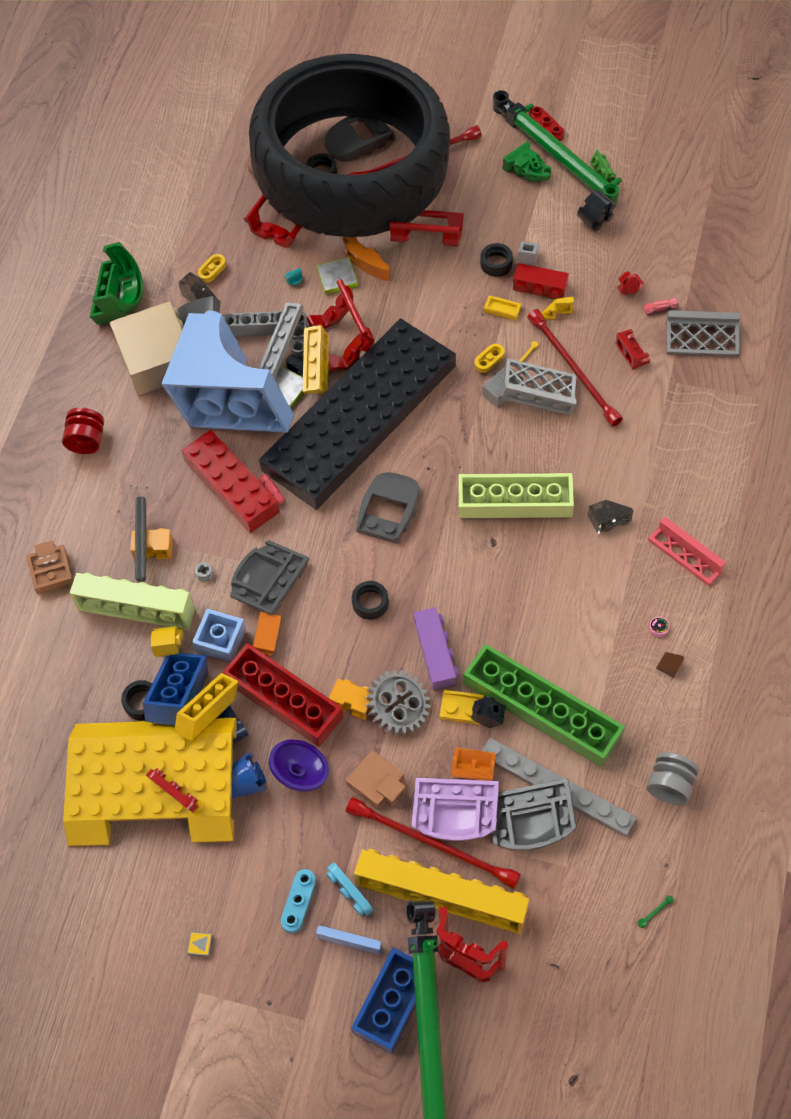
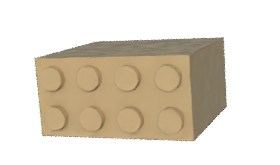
(147, 344)

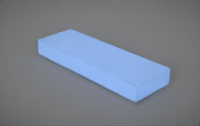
(349, 939)

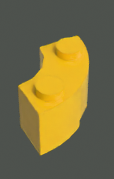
(166, 641)

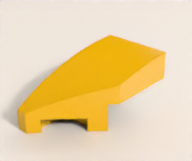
(559, 306)

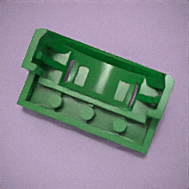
(105, 304)

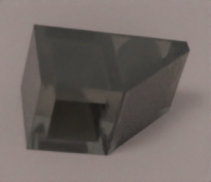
(194, 287)
(609, 514)

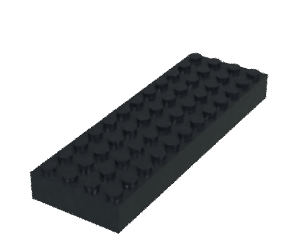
(357, 413)

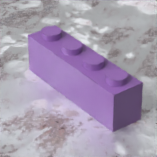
(434, 648)

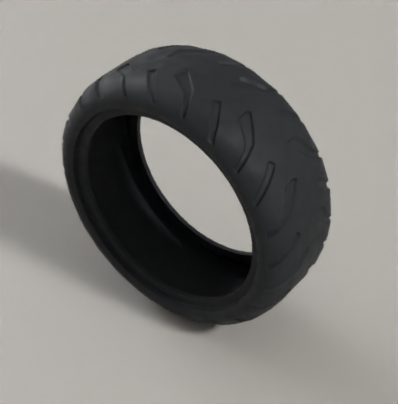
(349, 87)

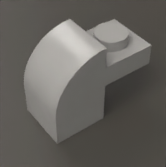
(528, 253)

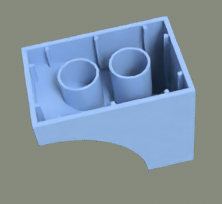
(214, 384)

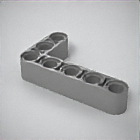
(264, 324)

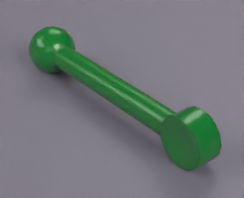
(642, 922)

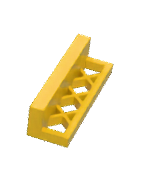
(315, 360)

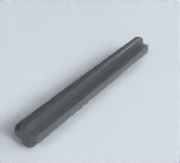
(140, 539)

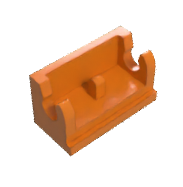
(266, 633)
(473, 764)

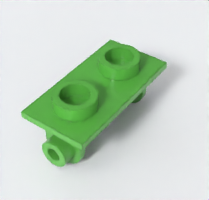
(601, 166)

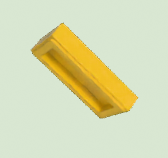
(502, 308)

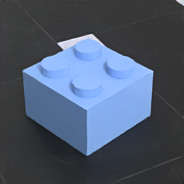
(219, 635)

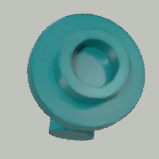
(294, 277)

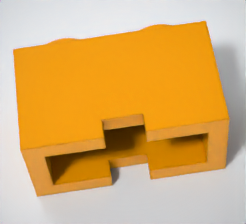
(158, 543)
(351, 698)

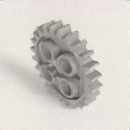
(386, 687)

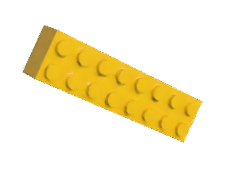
(459, 896)

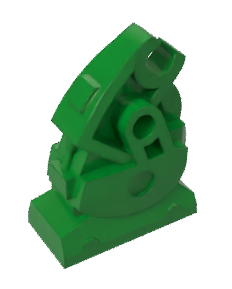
(526, 163)

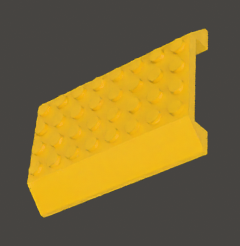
(110, 780)

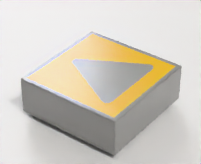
(200, 944)

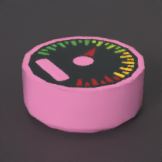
(659, 626)

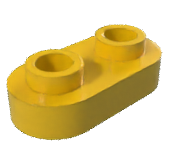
(212, 268)
(488, 359)

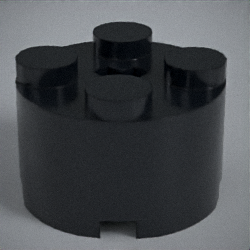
(596, 210)

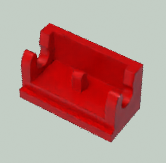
(631, 350)

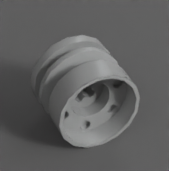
(672, 778)

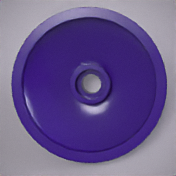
(298, 765)

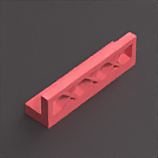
(692, 547)

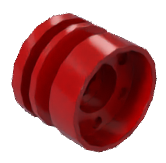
(83, 431)

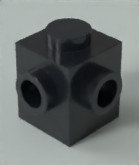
(488, 712)

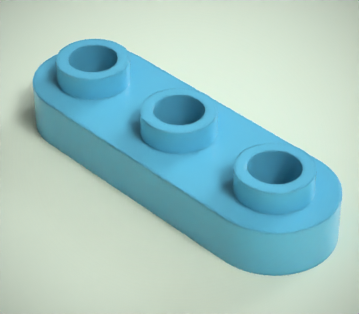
(348, 890)
(294, 909)

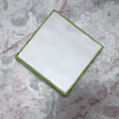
(336, 270)
(290, 385)

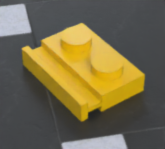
(458, 706)

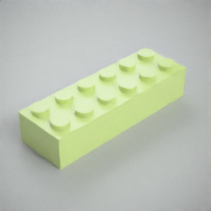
(516, 495)
(132, 600)

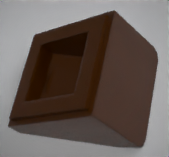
(670, 663)

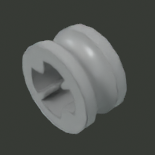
(203, 577)

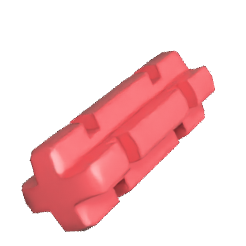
(661, 305)
(272, 488)

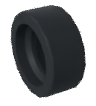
(323, 159)
(496, 249)
(370, 586)
(129, 691)

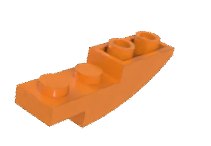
(366, 259)

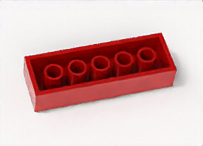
(230, 481)
(284, 695)

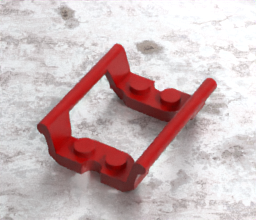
(269, 230)
(451, 234)
(334, 315)
(474, 952)

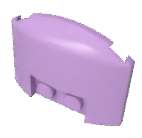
(455, 808)

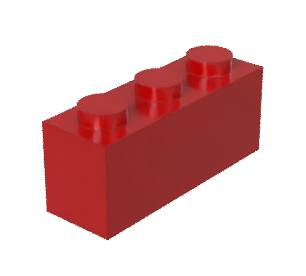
(540, 281)

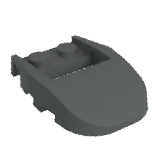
(347, 145)
(393, 488)

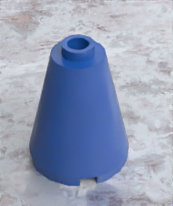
(247, 777)

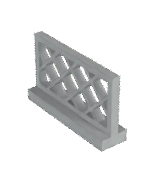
(702, 321)
(538, 397)

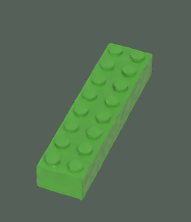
(544, 705)

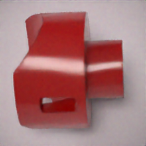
(628, 283)

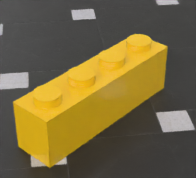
(206, 706)

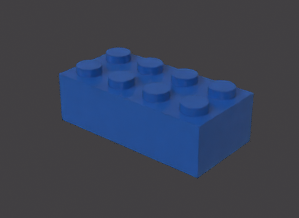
(174, 687)
(388, 1003)

